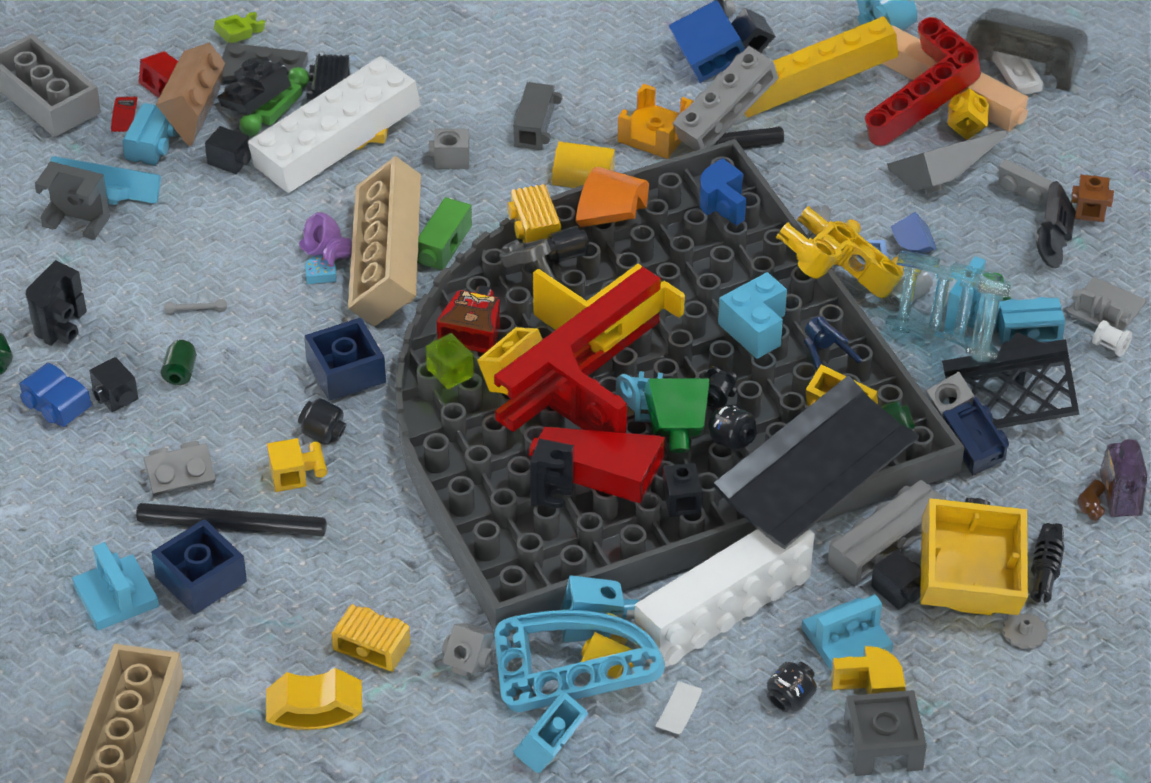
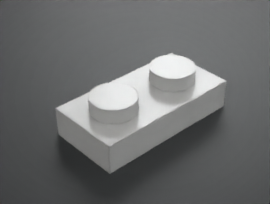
(1024, 182)

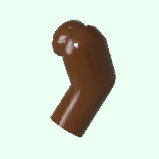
(1089, 500)

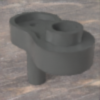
(535, 251)

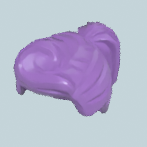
(324, 238)

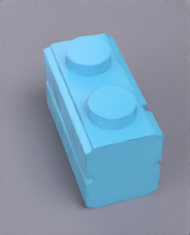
(148, 136)
(1034, 318)
(550, 732)

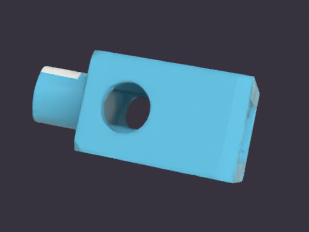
(595, 596)

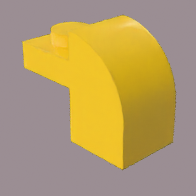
(875, 671)

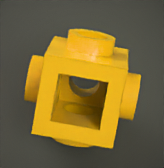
(968, 113)

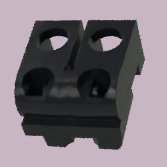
(54, 301)

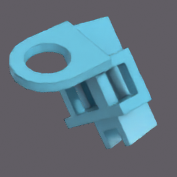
(632, 392)

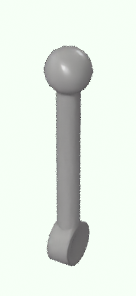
(220, 305)

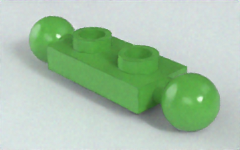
(273, 109)

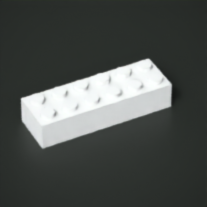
(334, 124)
(722, 592)

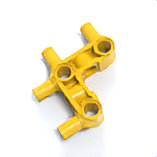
(838, 245)

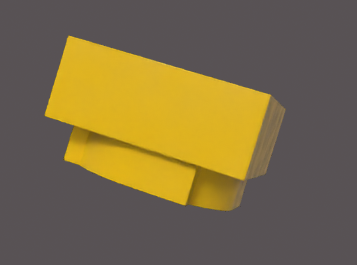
(974, 557)

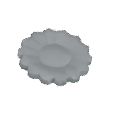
(1025, 631)

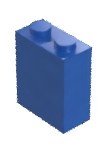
(707, 40)

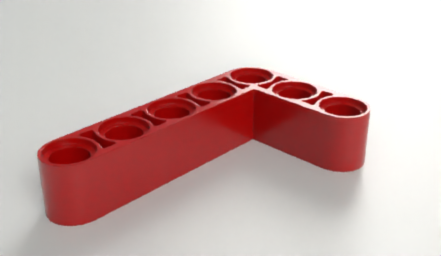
(954, 71)

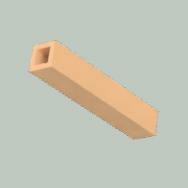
(1006, 105)

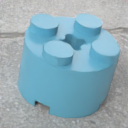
(897, 12)

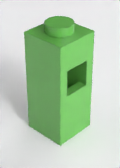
(444, 233)

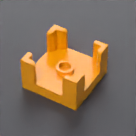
(650, 125)

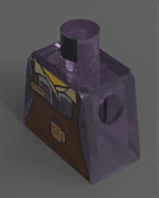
(1122, 465)

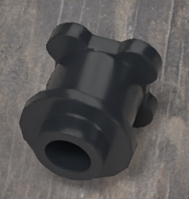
(720, 387)

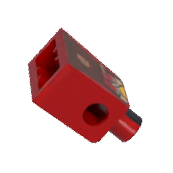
(472, 319)

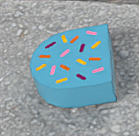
(319, 271)

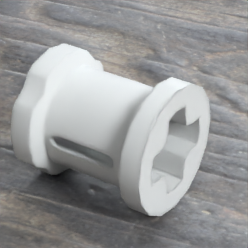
(1112, 338)

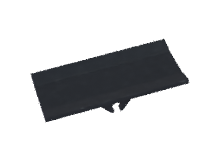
(814, 463)

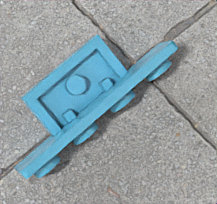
(121, 182)

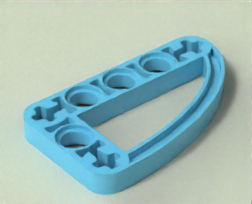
(566, 675)

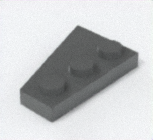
(237, 53)

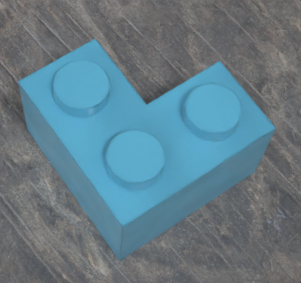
(754, 314)

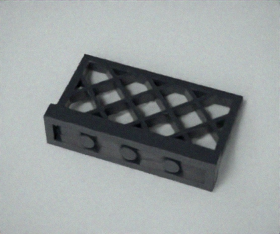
(1013, 362)

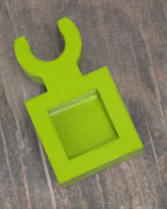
(236, 28)

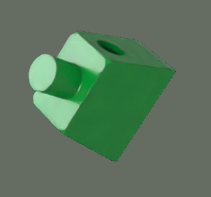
(677, 408)

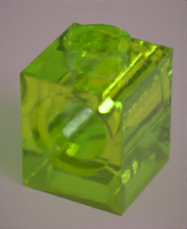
(449, 361)

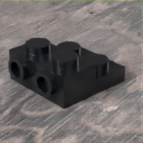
(257, 84)

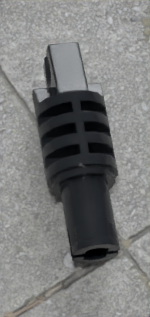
(1047, 561)

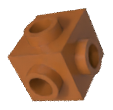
(1092, 198)

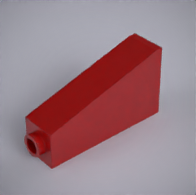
(611, 460)

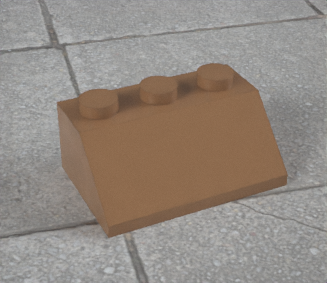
(192, 90)

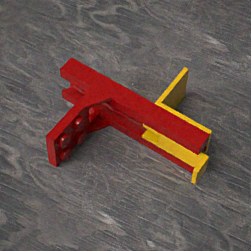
(583, 340)

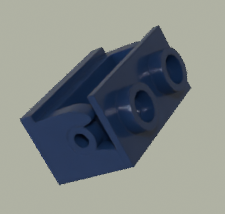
(976, 431)

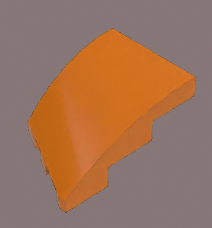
(610, 197)

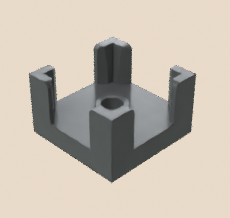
(74, 194)
(885, 727)

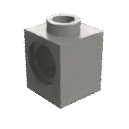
(450, 148)
(951, 387)

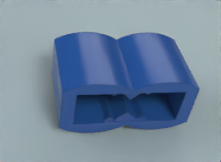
(54, 395)

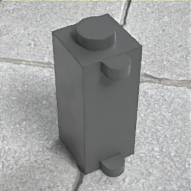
(535, 115)

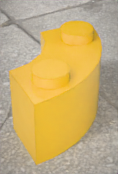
(314, 700)

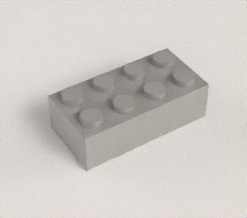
(46, 86)

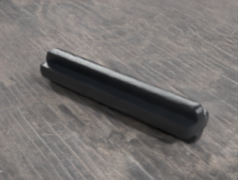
(754, 137)

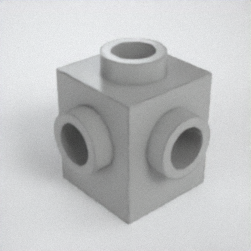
(468, 649)

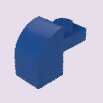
(723, 191)

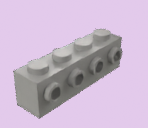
(725, 99)

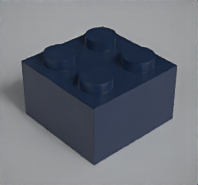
(345, 359)
(199, 566)

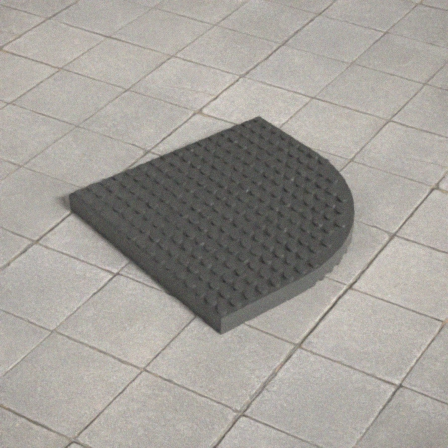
(478, 471)

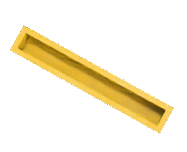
(829, 63)

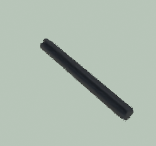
(232, 519)

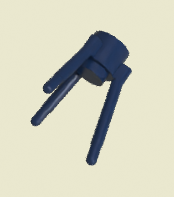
(823, 335)

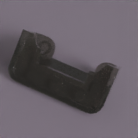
(1033, 39)

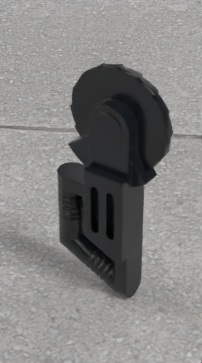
(1056, 226)

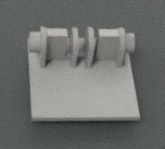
(1105, 302)

